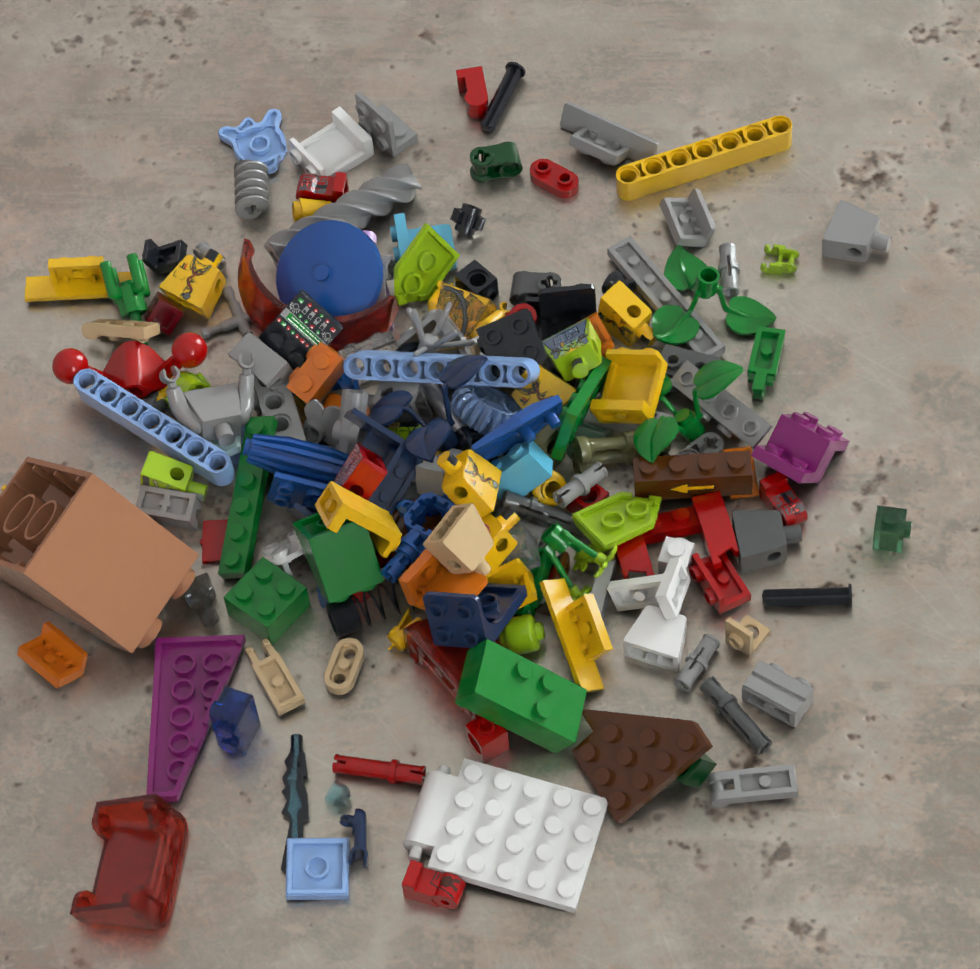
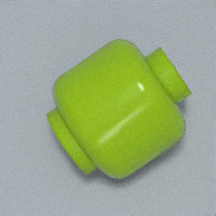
(523, 634)

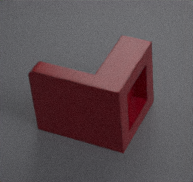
(164, 312)

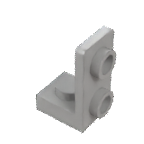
(428, 324)

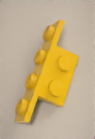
(70, 280)
(579, 631)

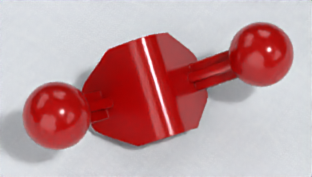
(135, 364)

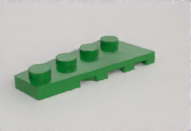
(578, 406)

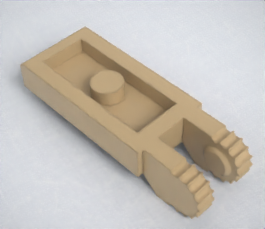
(120, 329)
(275, 679)

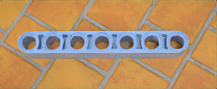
(428, 370)
(161, 436)

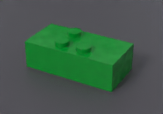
(521, 696)

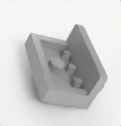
(688, 219)

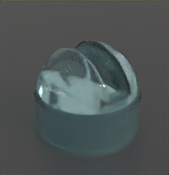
(336, 793)

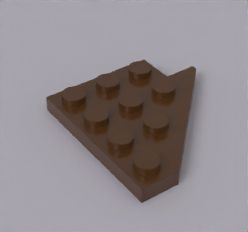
(636, 756)

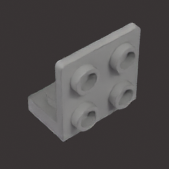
(384, 126)

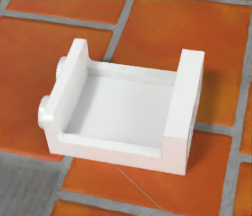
(334, 147)

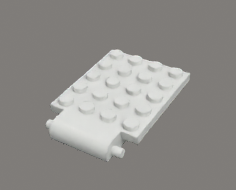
(507, 832)

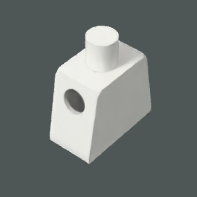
(657, 639)

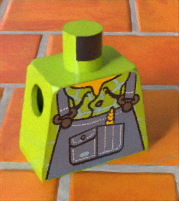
(574, 350)

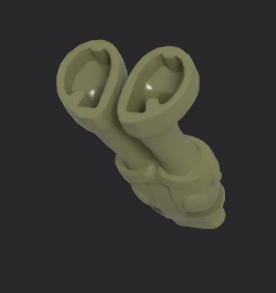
(616, 450)

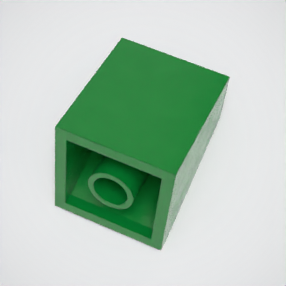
(339, 560)

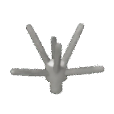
(430, 342)

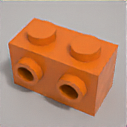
(317, 373)

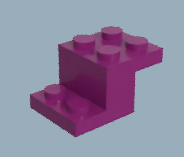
(801, 447)

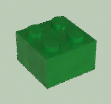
(267, 600)

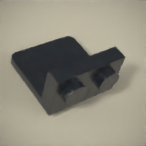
(565, 306)
(512, 337)

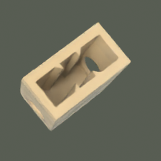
(461, 541)

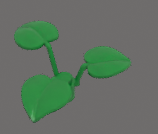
(687, 271)
(657, 434)

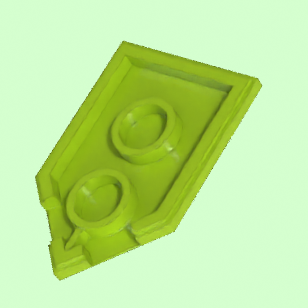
(422, 266)
(617, 519)

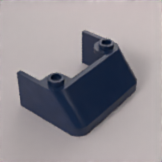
(397, 459)

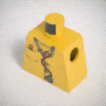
(196, 283)
(626, 316)
(544, 387)
(470, 480)

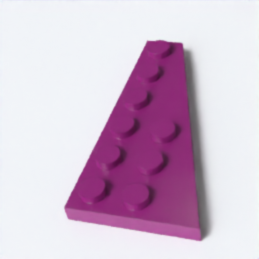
(185, 684)

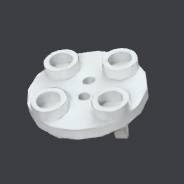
(284, 552)

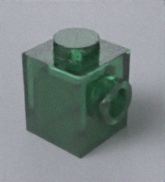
(890, 529)

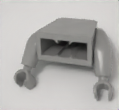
(215, 410)

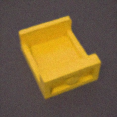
(630, 386)
(339, 504)

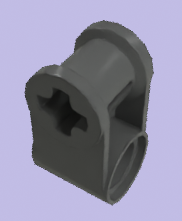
(529, 283)

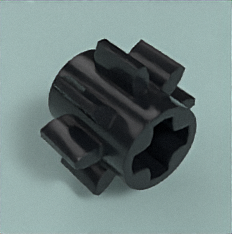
(468, 219)

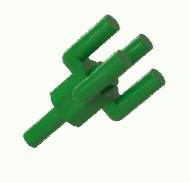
(128, 294)

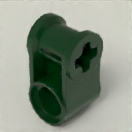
(497, 160)

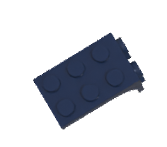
(470, 618)

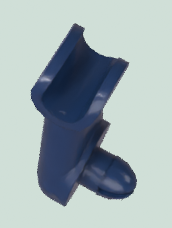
(359, 824)

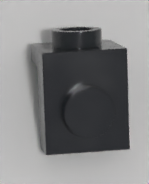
(165, 257)

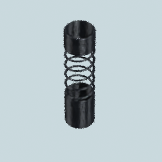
(345, 615)

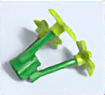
(559, 539)

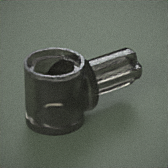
(201, 597)

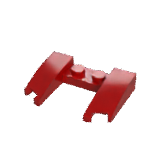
(705, 516)

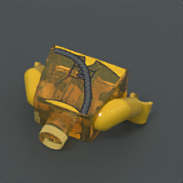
(467, 310)

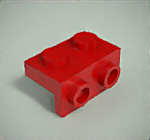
(721, 586)

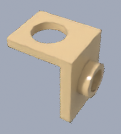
(742, 638)

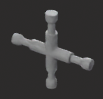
(238, 320)

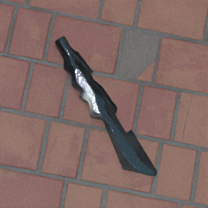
(295, 792)

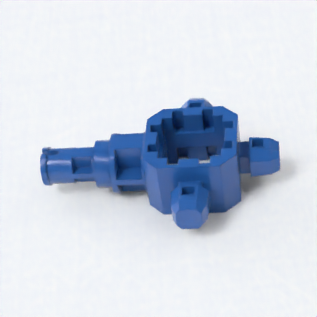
(412, 543)

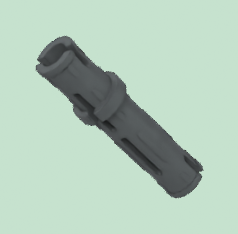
(543, 511)
(727, 705)

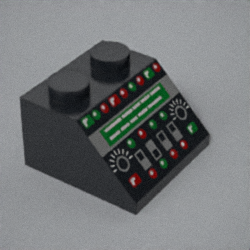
(299, 328)

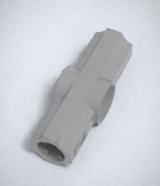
(345, 432)

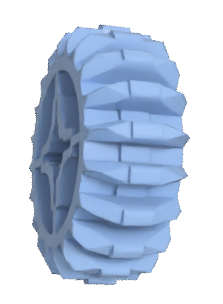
(483, 407)

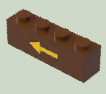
(693, 475)

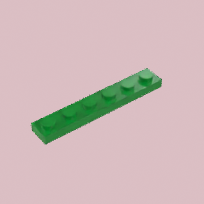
(245, 506)

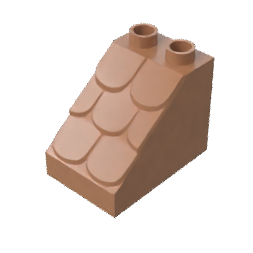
(89, 553)

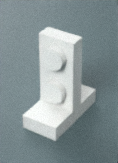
(657, 590)

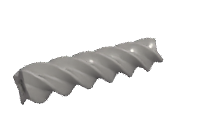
(356, 206)

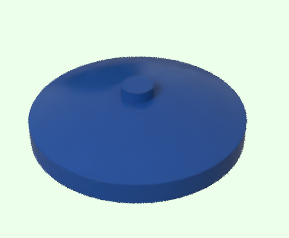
(333, 265)

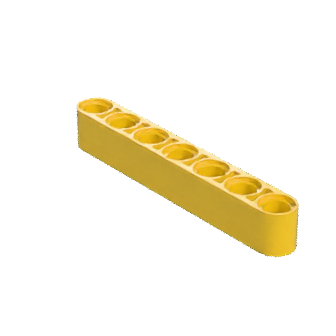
(703, 158)

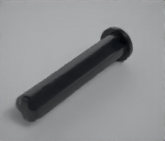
(513, 73)
(807, 596)

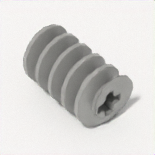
(250, 188)

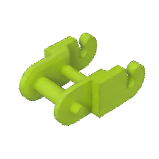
(779, 267)

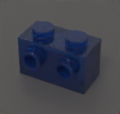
(234, 720)

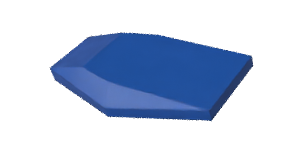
(520, 428)

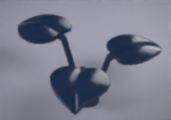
(438, 434)

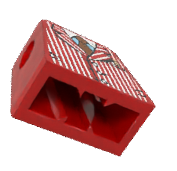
(362, 472)

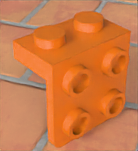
(431, 575)

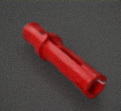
(390, 771)

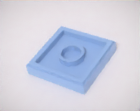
(317, 869)

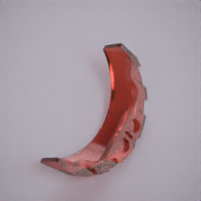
(264, 306)

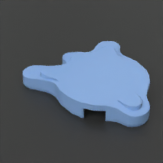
(257, 141)

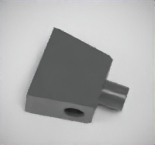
(762, 538)

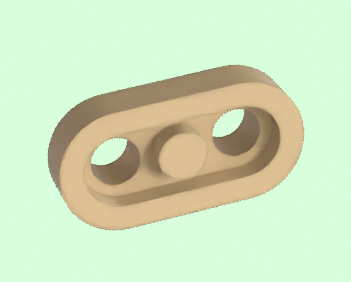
(344, 669)

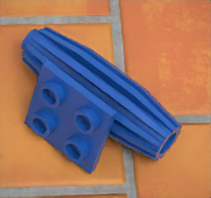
(298, 467)

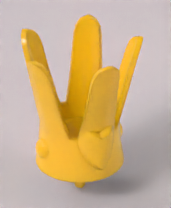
(396, 633)

